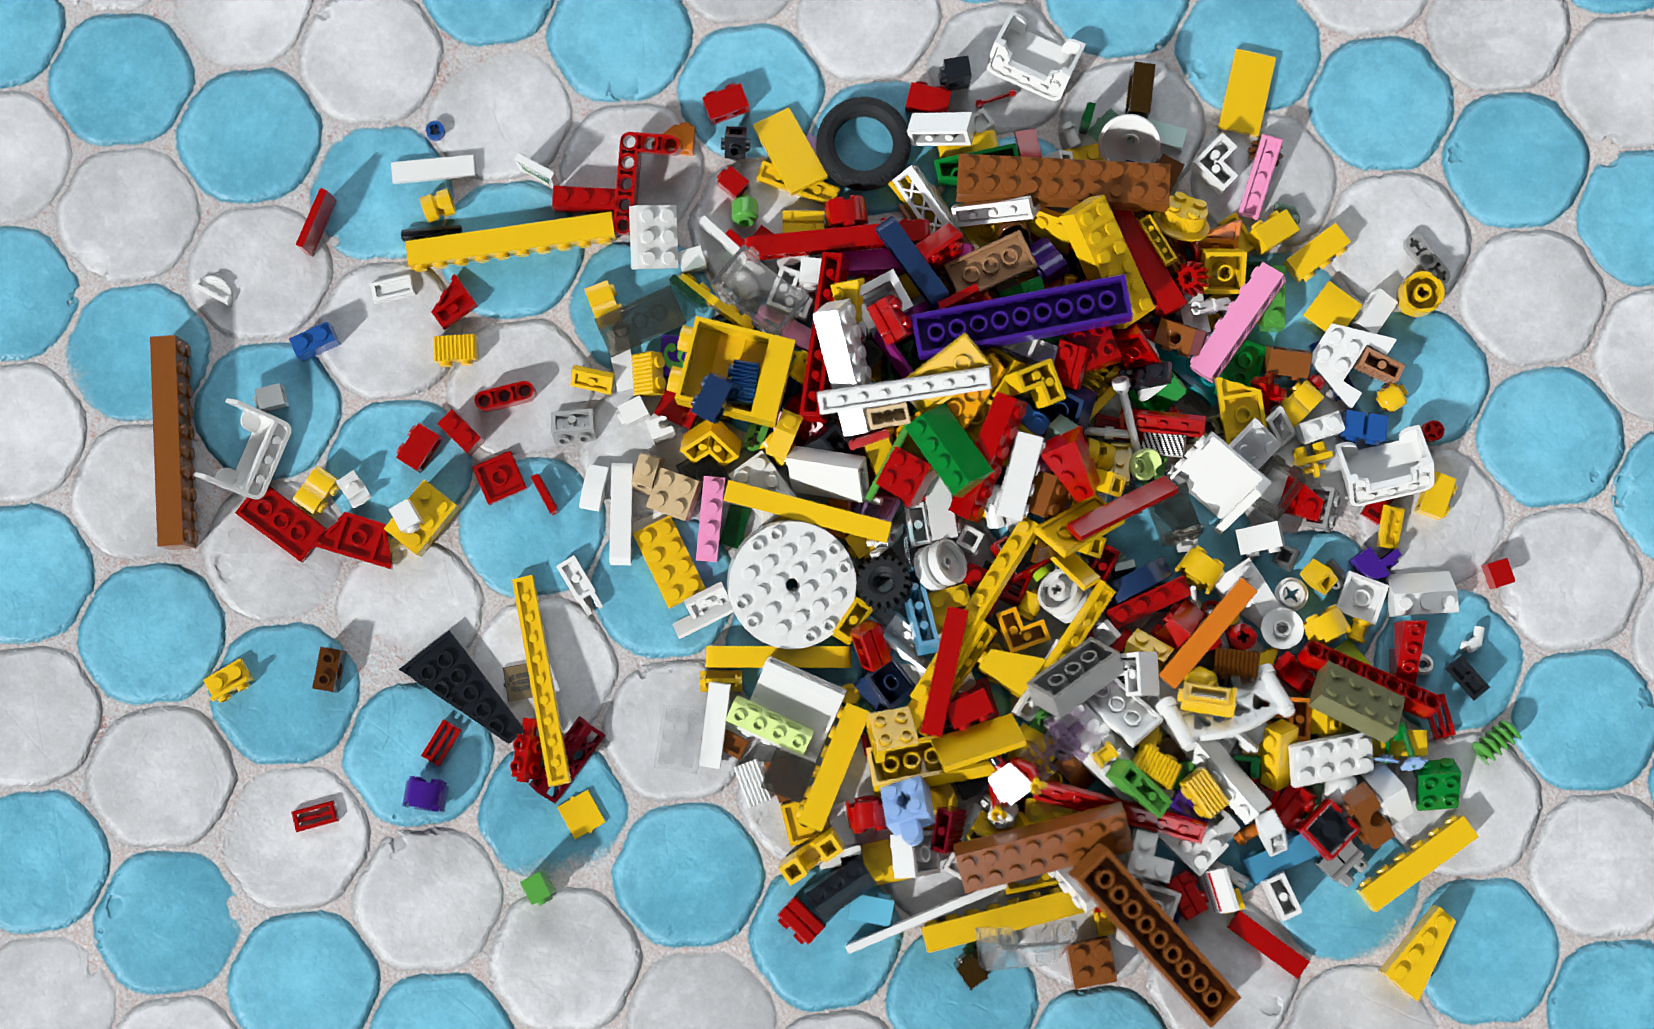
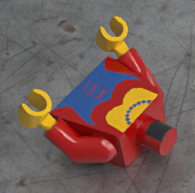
(1011, 782)

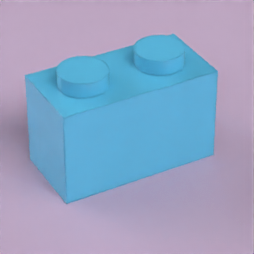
(872, 909)

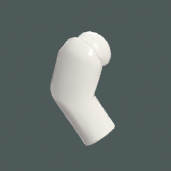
(1475, 642)

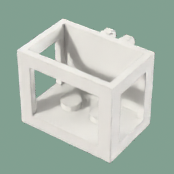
(891, 286)

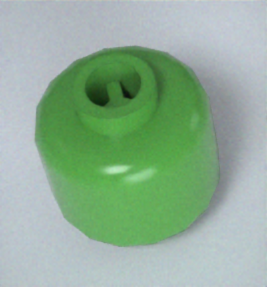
(744, 211)

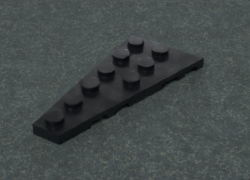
(456, 679)

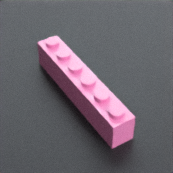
(1238, 322)

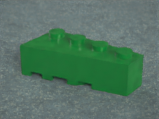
(947, 168)

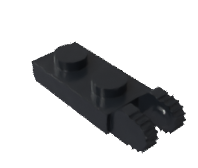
(1149, 375)

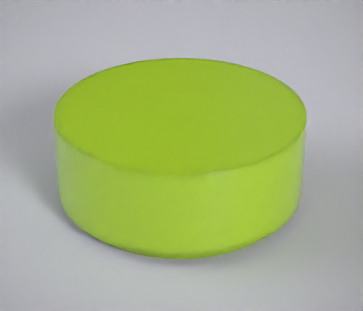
(1041, 573)

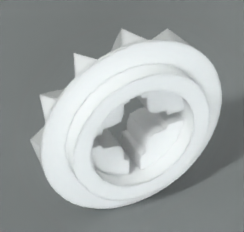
(1301, 595)

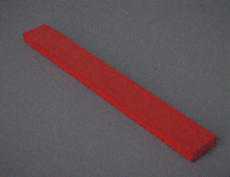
(1136, 815)

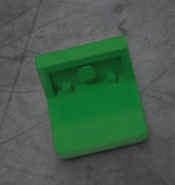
(1163, 399)
(1438, 785)

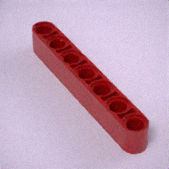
(1417, 699)

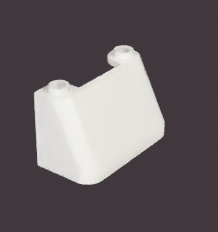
(1032, 59)
(1387, 469)

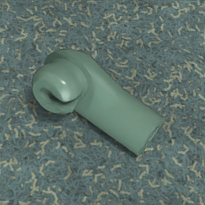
(1291, 209)

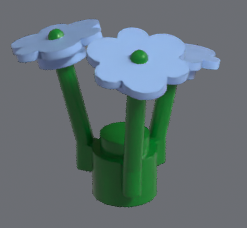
(1413, 761)

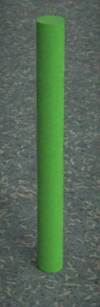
(898, 442)

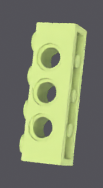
(770, 725)

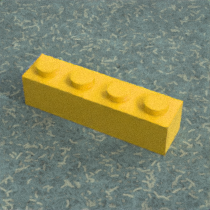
(1157, 240)

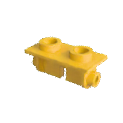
(731, 677)

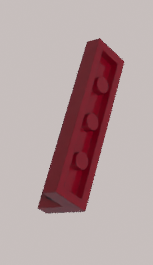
(574, 741)

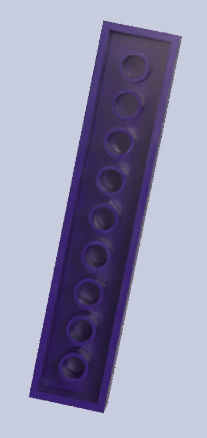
(1025, 316)

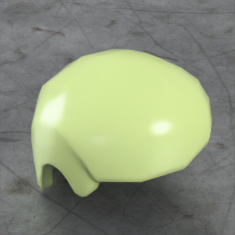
(1144, 464)

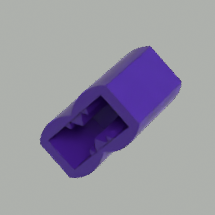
(1049, 261)

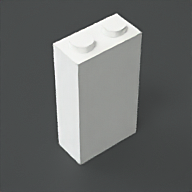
(828, 473)

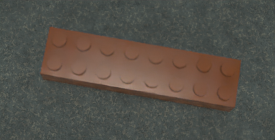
(1041, 847)

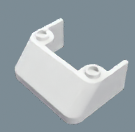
(260, 454)

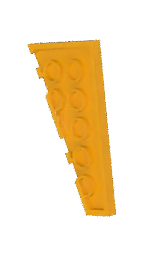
(962, 405)

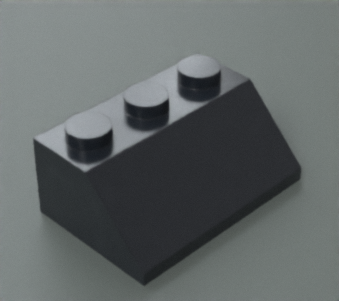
(839, 887)

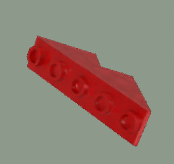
(1406, 655)

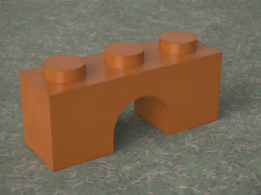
(1363, 807)

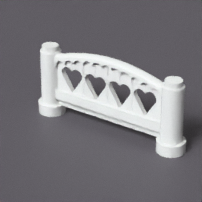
(1265, 688)

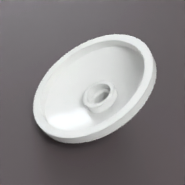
(1114, 141)

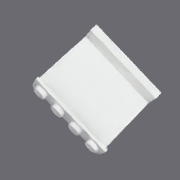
(1219, 479)
(799, 698)

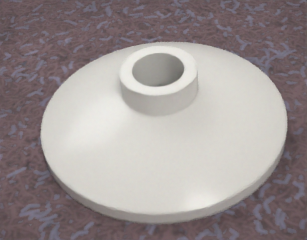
(1289, 621)

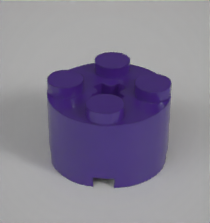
(425, 795)

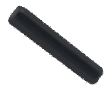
(421, 233)

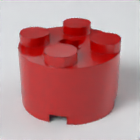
(846, 212)
(866, 813)

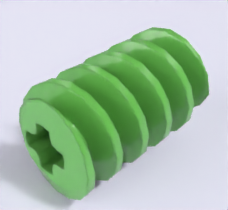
(1495, 740)

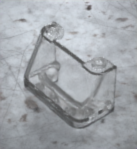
(759, 292)
(1000, 948)

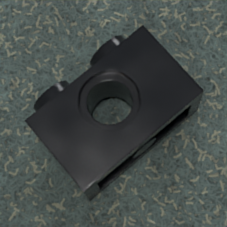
(955, 73)

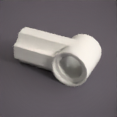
(994, 520)

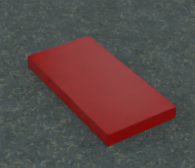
(282, 523)

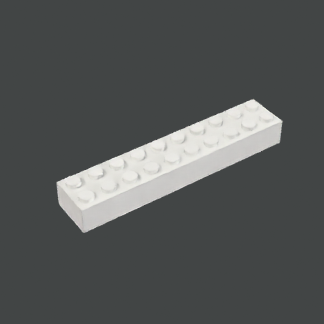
(1193, 855)

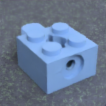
(908, 808)

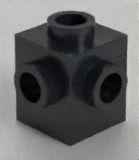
(735, 143)

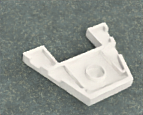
(1339, 352)

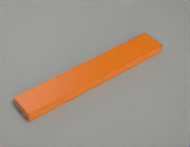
(1207, 633)

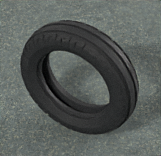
(856, 108)

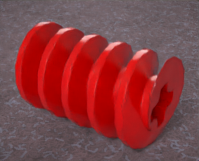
(1247, 633)

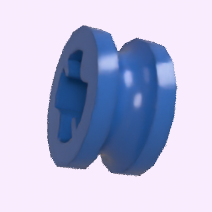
(429, 133)

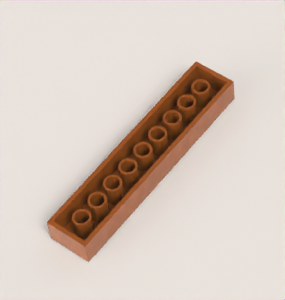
(1064, 181)
(173, 443)
(1154, 934)

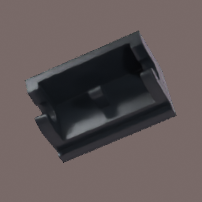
(1466, 677)

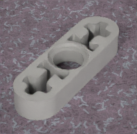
(1428, 251)

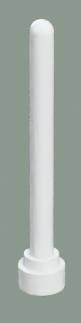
(1121, 386)

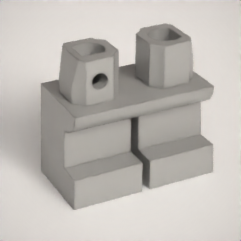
(1338, 868)

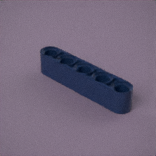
(912, 262)

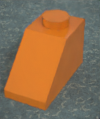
(685, 133)

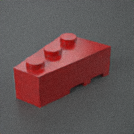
(1072, 463)

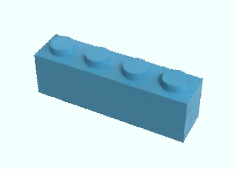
(921, 618)
(1261, 866)

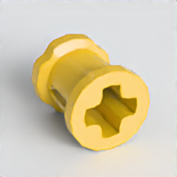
(1358, 630)
(1104, 755)

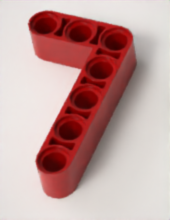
(634, 172)

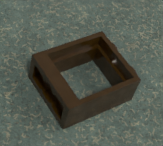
(1140, 89)

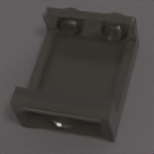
(1176, 518)

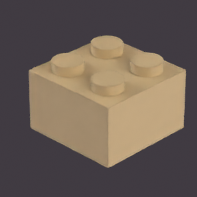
(674, 494)

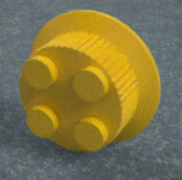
(1184, 218)

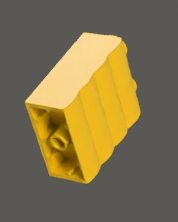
(714, 346)

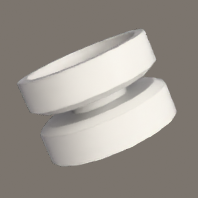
(940, 564)
(1061, 596)

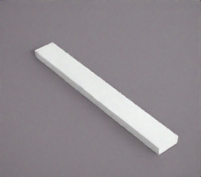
(904, 390)
(920, 918)

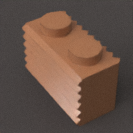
(1379, 366)

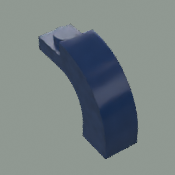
(1139, 580)

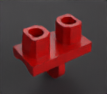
(1270, 392)

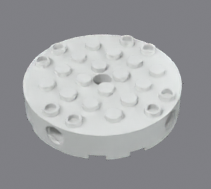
(822, 589)

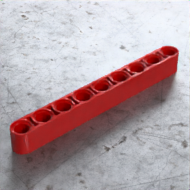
(830, 240)

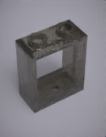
(1294, 472)

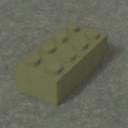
(1356, 702)

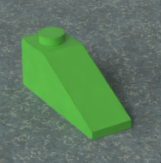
(1138, 786)

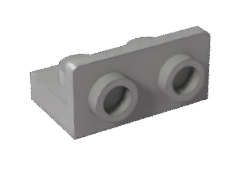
(573, 426)
(1328, 518)

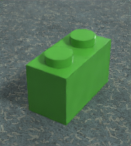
(538, 888)

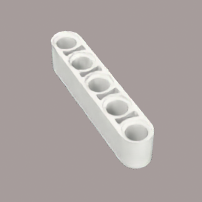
(621, 514)

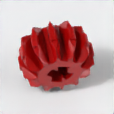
(1199, 276)

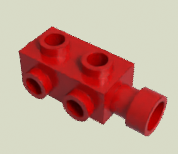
(529, 754)

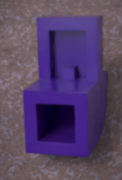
(1369, 565)

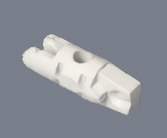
(880, 547)

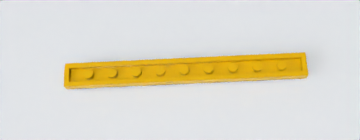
(986, 593)
(541, 681)

